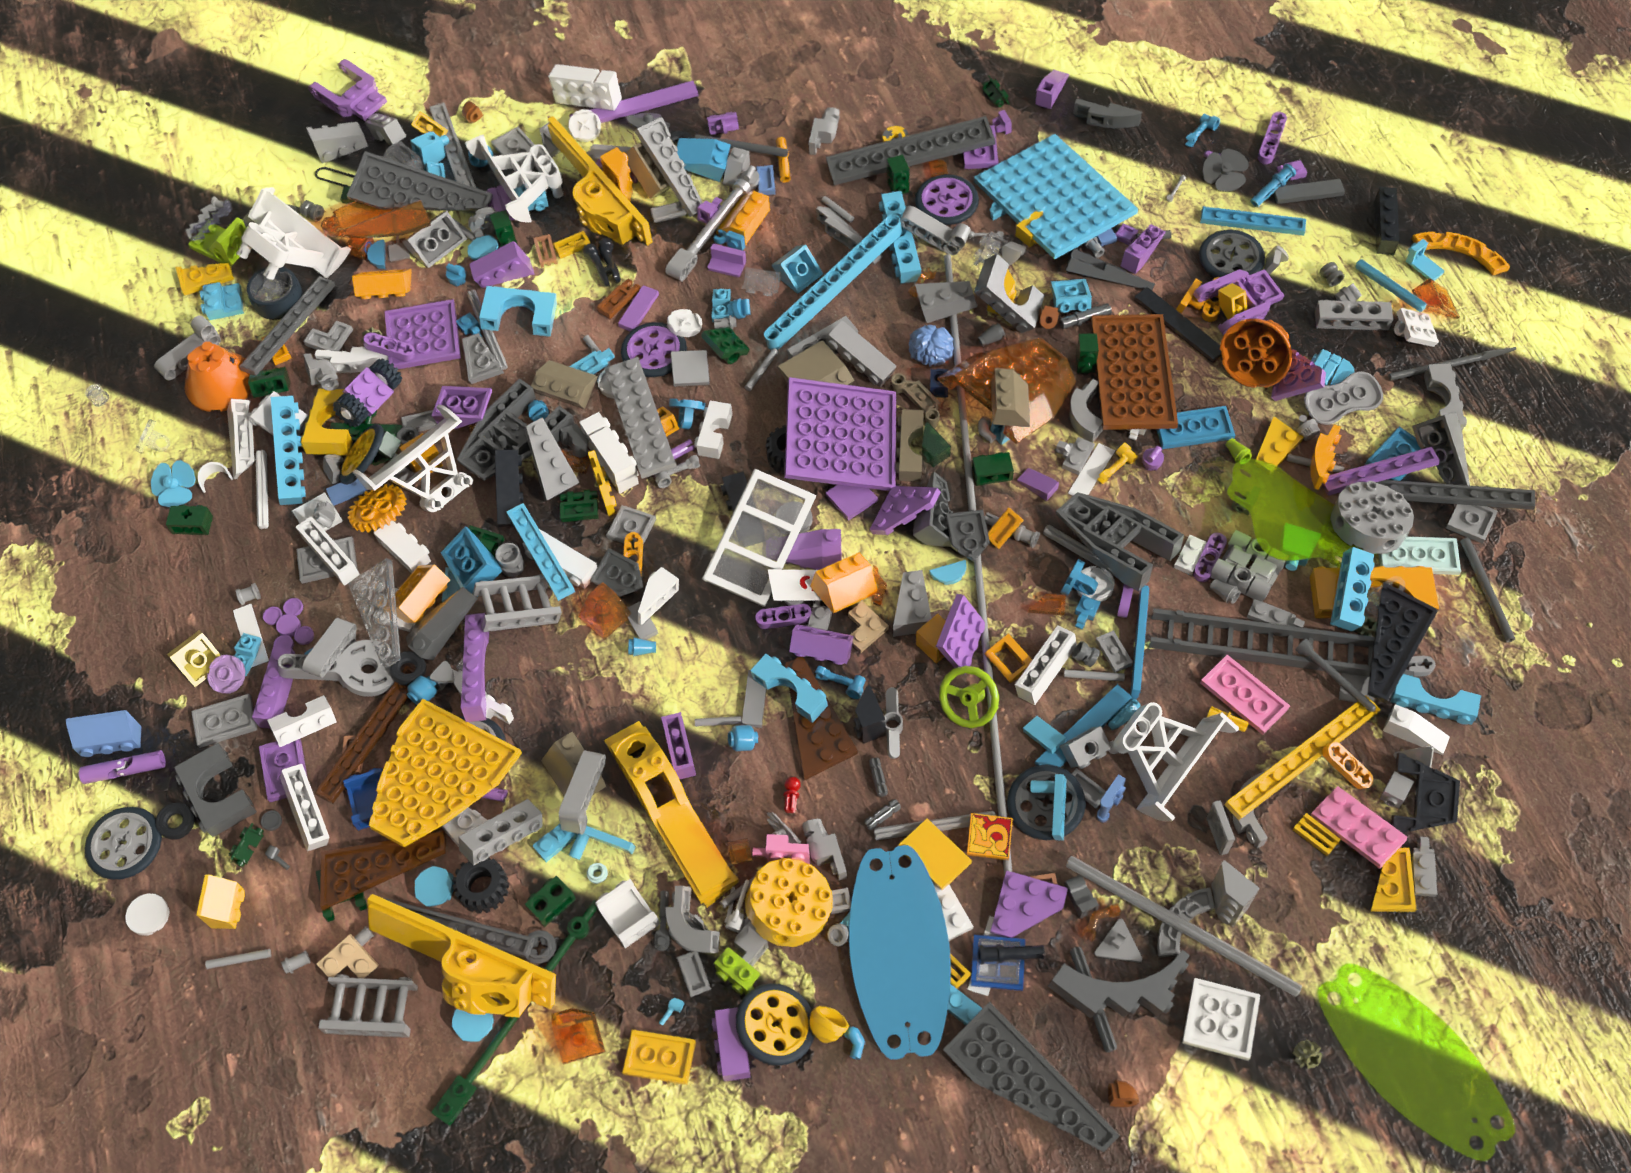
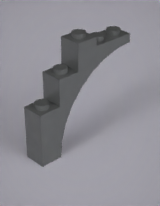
(1093, 995)

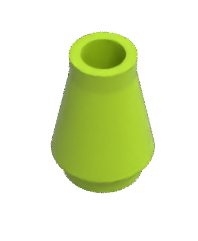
(1238, 450)

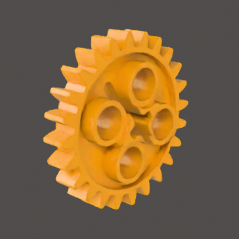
(377, 508)

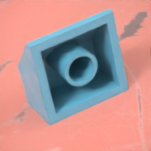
(798, 268)

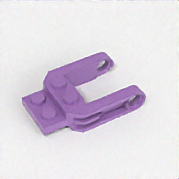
(360, 99)
(1259, 289)

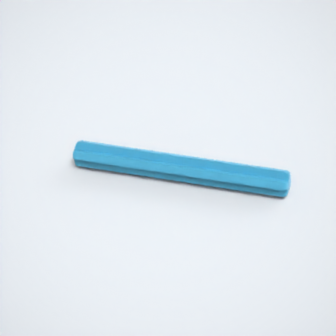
(1391, 285)

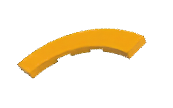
(1464, 245)

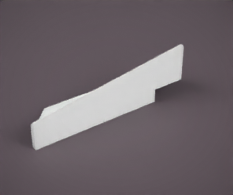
(240, 436)

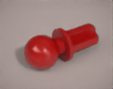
(792, 785)

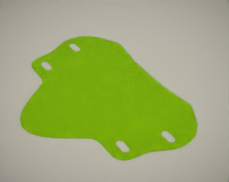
(1285, 514)

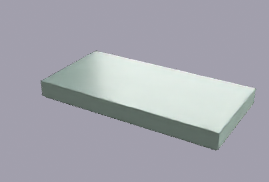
(1427, 552)

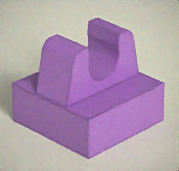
(1003, 122)

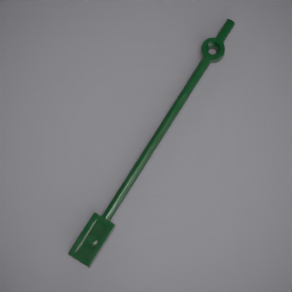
(462, 1089)

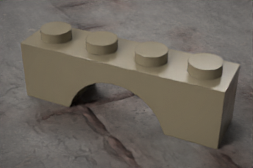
(910, 463)

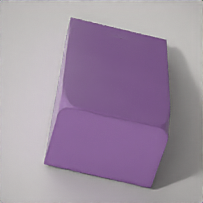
(1038, 483)

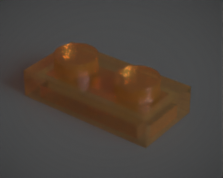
(576, 463)

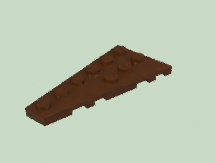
(824, 740)
(361, 867)

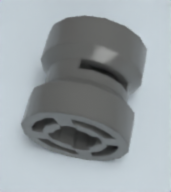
(312, 210)
(1332, 274)
(1085, 653)

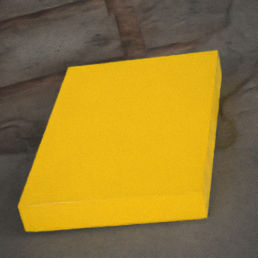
(939, 854)
(659, 1057)

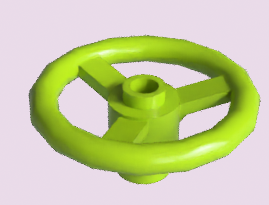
(969, 696)

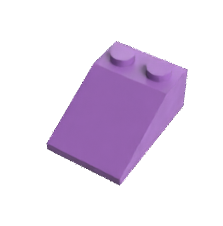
(465, 402)

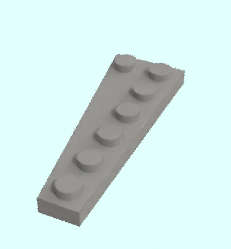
(658, 144)

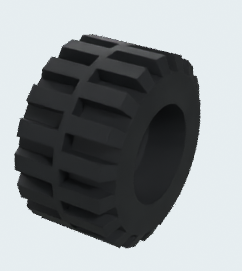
(774, 445)
(488, 898)

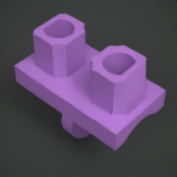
(722, 123)

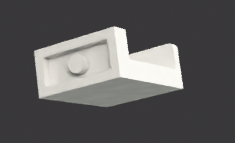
(263, 416)
(627, 913)

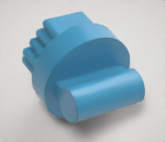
(455, 274)
(739, 308)
(537, 410)

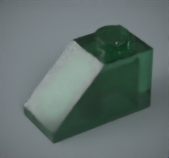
(934, 446)

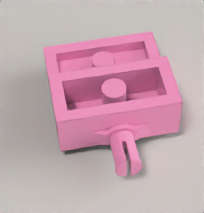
(779, 847)

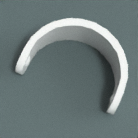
(208, 469)

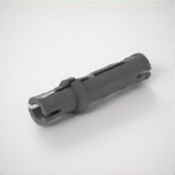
(1081, 317)

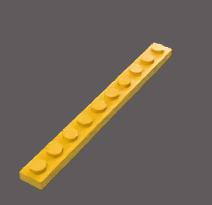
(1298, 760)

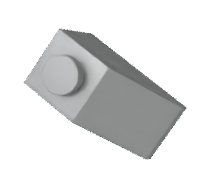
(737, 163)

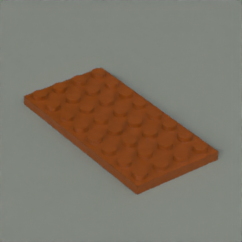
(1134, 372)

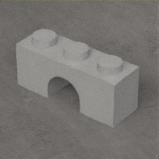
(385, 128)

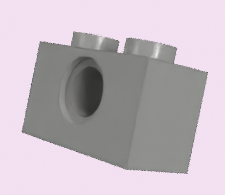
(1075, 748)

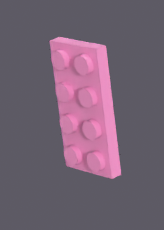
(1245, 694)
(1359, 827)

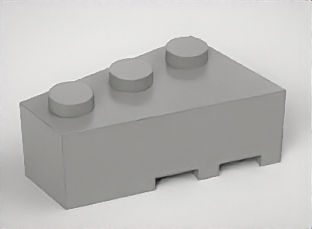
(337, 141)
(945, 299)
(912, 604)

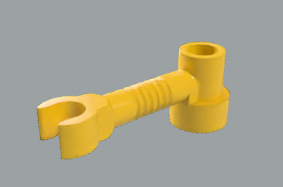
(1126, 455)

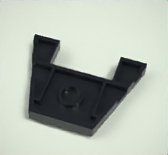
(1434, 796)

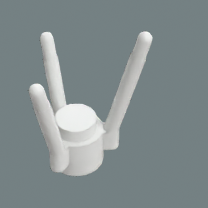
(735, 920)

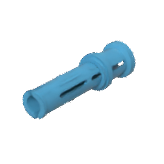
(1278, 180)

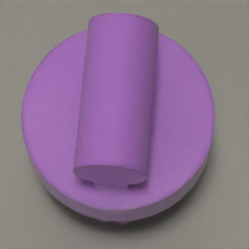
(1153, 458)

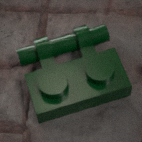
(579, 510)

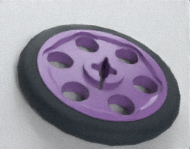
(941, 182)
(642, 333)

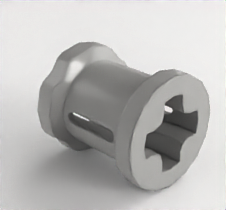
(248, 594)

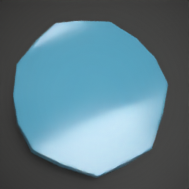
(482, 246)
(434, 886)
(471, 1026)

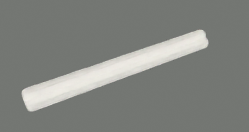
(262, 489)

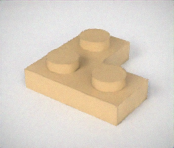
(869, 624)
(349, 954)

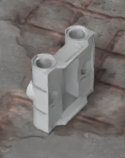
(1232, 566)

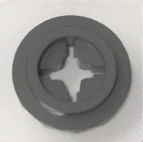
(547, 941)

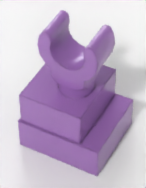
(707, 210)

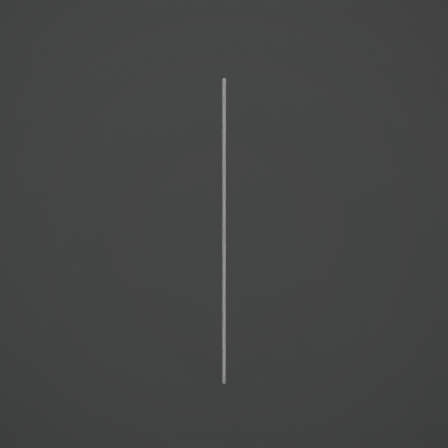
(978, 567)

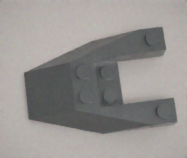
(504, 431)
(1110, 526)

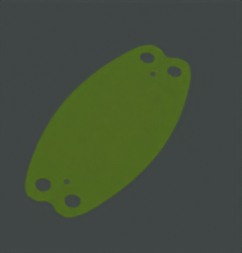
(1416, 1061)

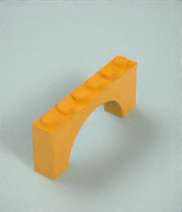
(1418, 583)

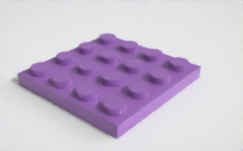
(429, 329)

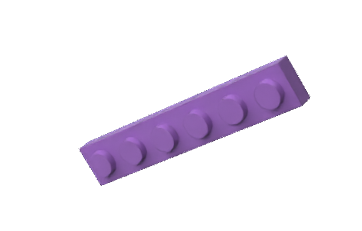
(1382, 470)

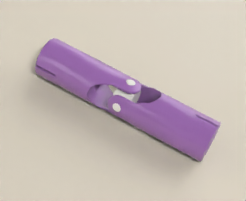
(118, 768)

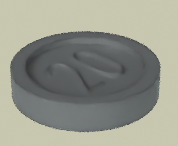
(271, 820)

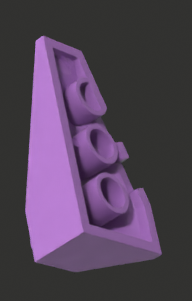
(816, 549)

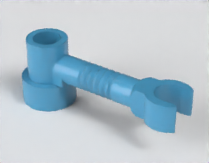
(1206, 121)
(855, 685)

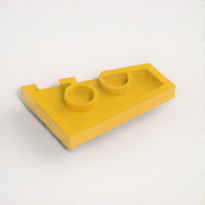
(195, 277)
(1278, 442)
(604, 487)
(1395, 885)

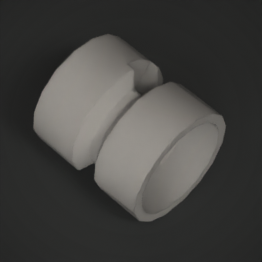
(510, 559)

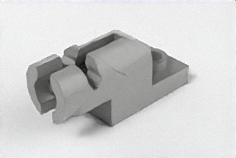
(824, 129)
(321, 372)
(824, 847)
(750, 944)

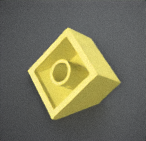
(194, 657)

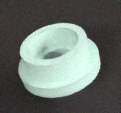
(594, 868)

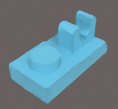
(553, 842)

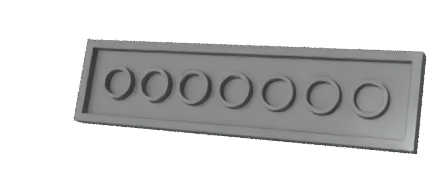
(640, 418)

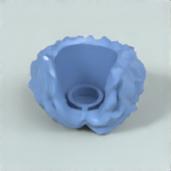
(931, 345)

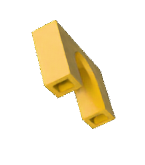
(322, 440)

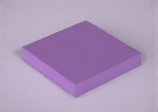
(851, 499)

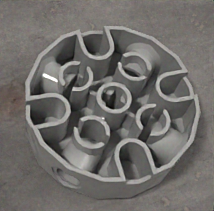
(1372, 517)

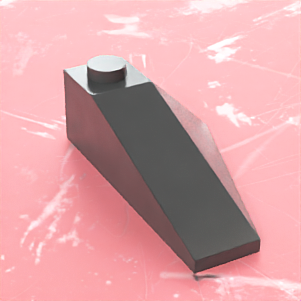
(1446, 439)
(932, 525)
(437, 626)

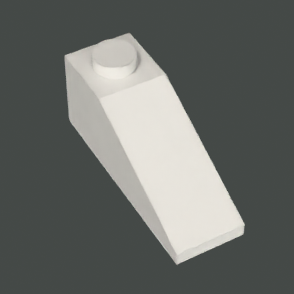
(658, 591)
(1415, 729)

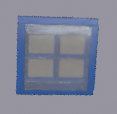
(993, 975)

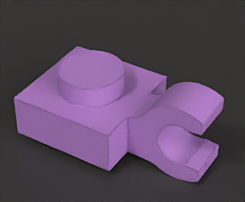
(1299, 168)

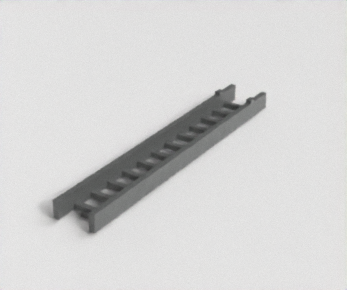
(1263, 628)

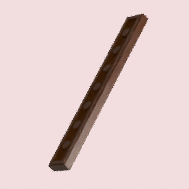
(364, 741)

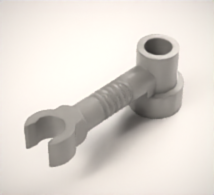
(663, 478)

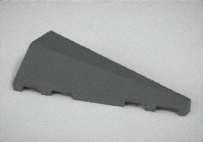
(1094, 267)

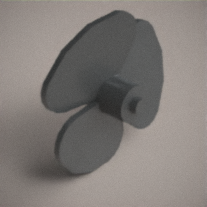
(642, 119)
(1221, 168)

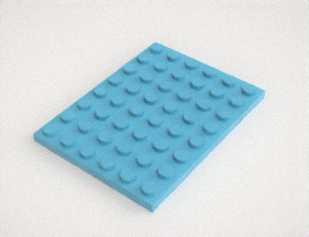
(1061, 184)

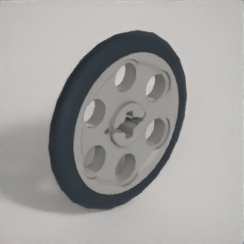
(111, 822)

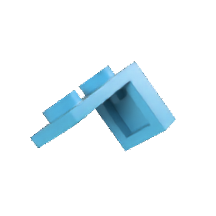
(1422, 263)

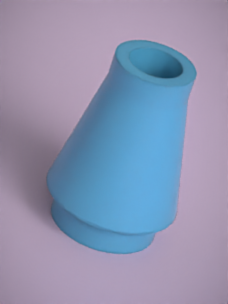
(640, 646)

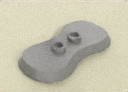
(1354, 393)

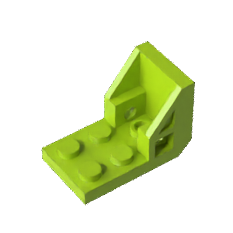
(221, 243)

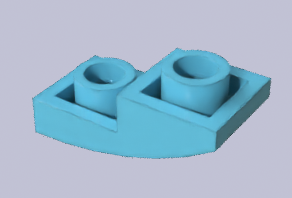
(720, 300)
(247, 650)

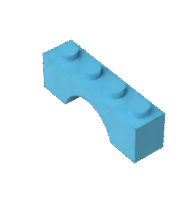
(771, 673)
(1460, 708)

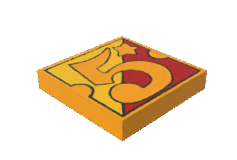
(989, 836)

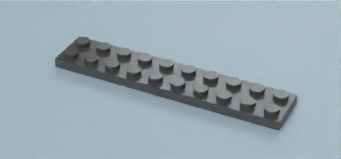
(915, 149)

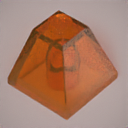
(1436, 298)
(604, 611)
(576, 1034)

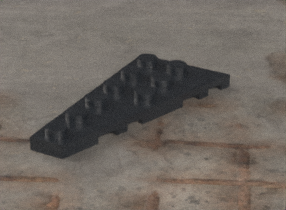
(1398, 632)

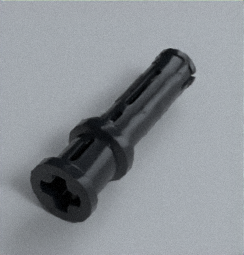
(999, 953)

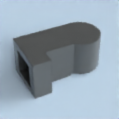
(575, 439)
(1081, 896)

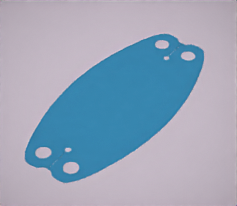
(899, 952)

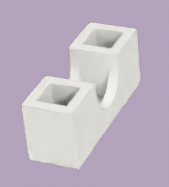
(716, 416)
(288, 729)

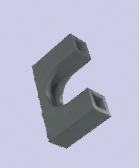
(991, 290)
(195, 774)

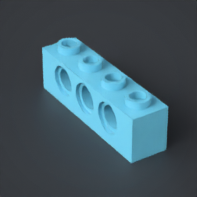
(1342, 615)

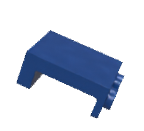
(362, 796)

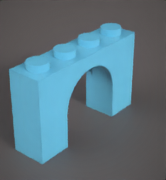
(500, 299)

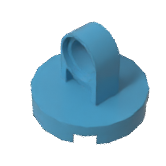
(686, 411)
(1079, 581)

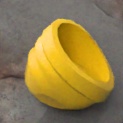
(827, 1024)

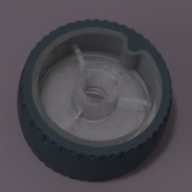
(276, 296)

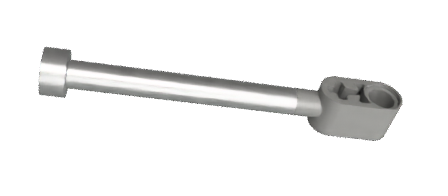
(685, 260)

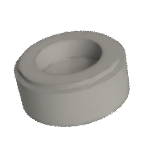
(838, 934)

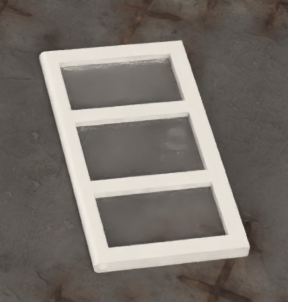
(759, 537)

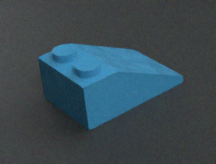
(704, 156)
(470, 560)

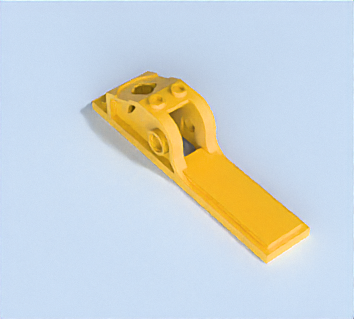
(605, 201)
(675, 820)
(465, 983)

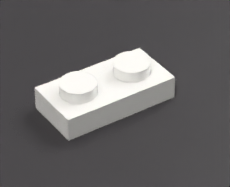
(1190, 555)

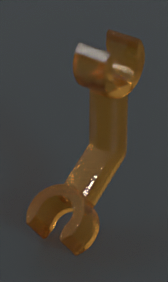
(927, 274)
(878, 597)
(1111, 911)

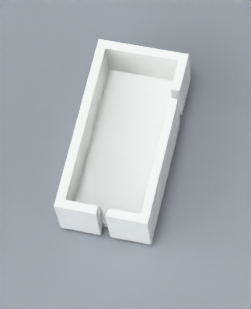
(577, 87)
(610, 453)

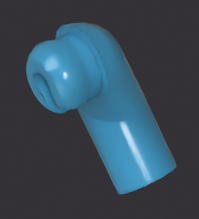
(857, 1040)

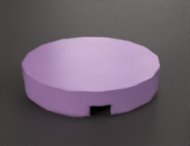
(226, 674)

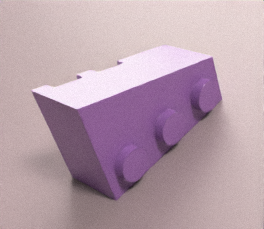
(501, 266)

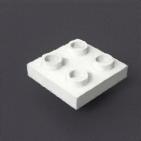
(1415, 327)

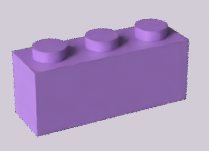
(821, 644)
(678, 745)
(733, 1055)

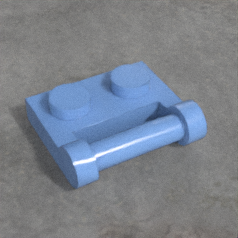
(1111, 797)

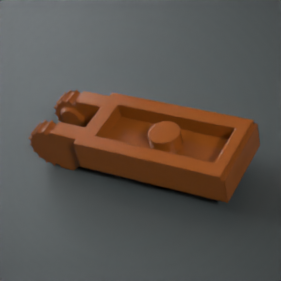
(618, 298)

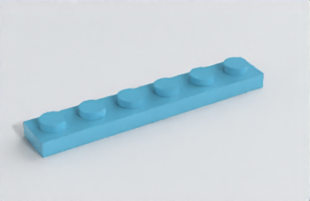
(540, 551)

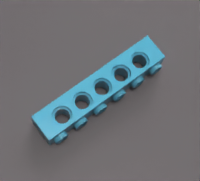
(904, 249)
(287, 494)

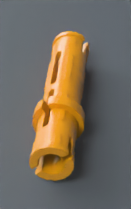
(783, 161)

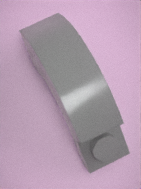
(1081, 418)
(1250, 824)
(683, 926)

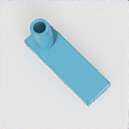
(1057, 787)
(581, 842)

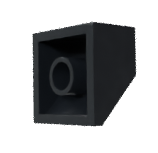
(869, 718)

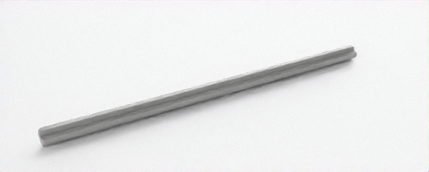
(1184, 926)

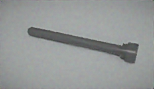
(1306, 649)

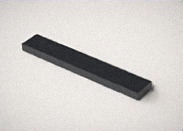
(1179, 324)

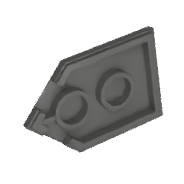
(968, 533)
(618, 573)

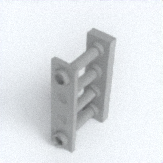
(512, 618)
(375, 1027)

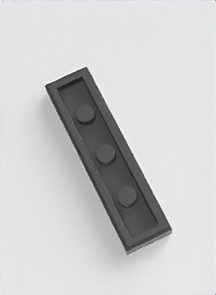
(1309, 191)

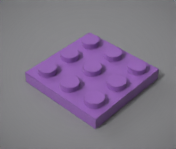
(961, 633)

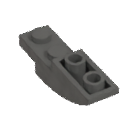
(1108, 117)

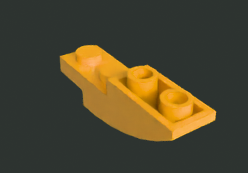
(1323, 456)

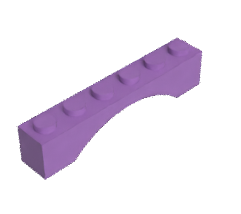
(473, 679)

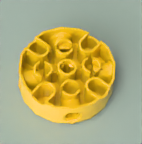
(788, 902)

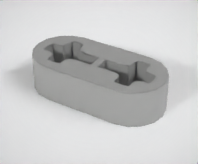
(1415, 665)

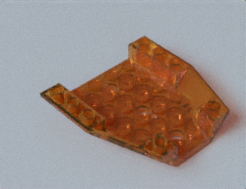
(1047, 379)

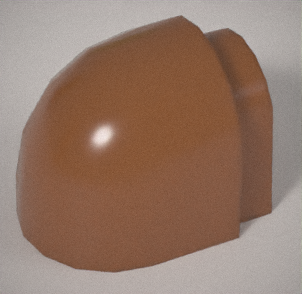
(471, 112)
(1048, 316)
(1122, 1094)

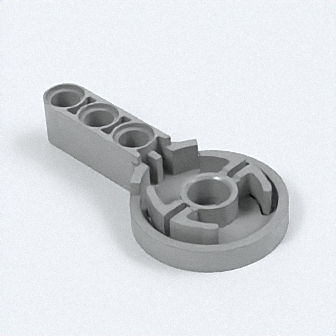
(346, 666)

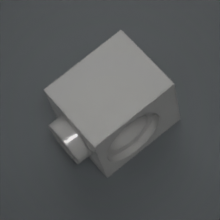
(1396, 790)

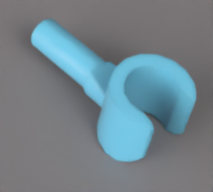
(674, 1004)

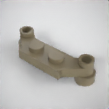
(919, 396)

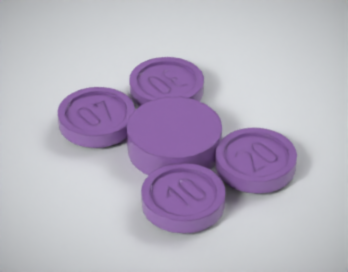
(288, 624)

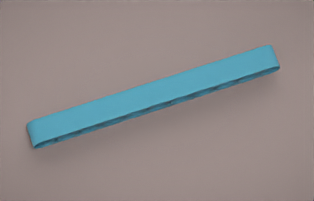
(833, 282)

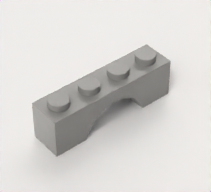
(1441, 380)

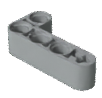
(935, 232)
(176, 360)
(329, 647)
(580, 791)

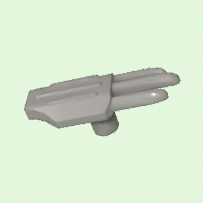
(781, 828)

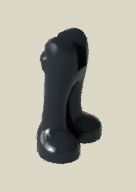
(605, 248)

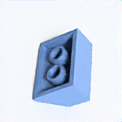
(104, 733)

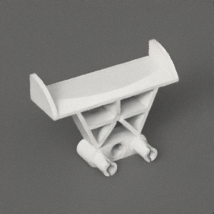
(523, 165)
(288, 238)
(432, 499)
(1149, 718)

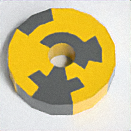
(894, 133)

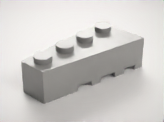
(549, 461)

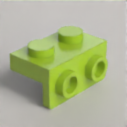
(736, 970)

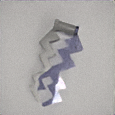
(215, 204)

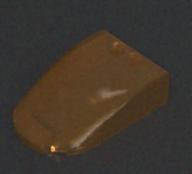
(364, 221)

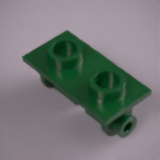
(999, 96)
(241, 852)

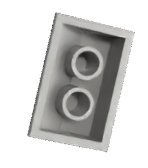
(436, 240)
(1232, 893)

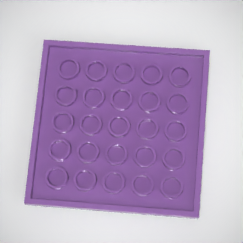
(840, 434)

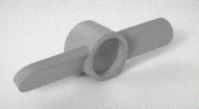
(892, 713)

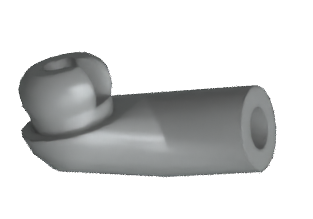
(983, 429)

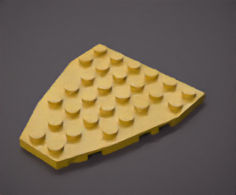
(436, 773)

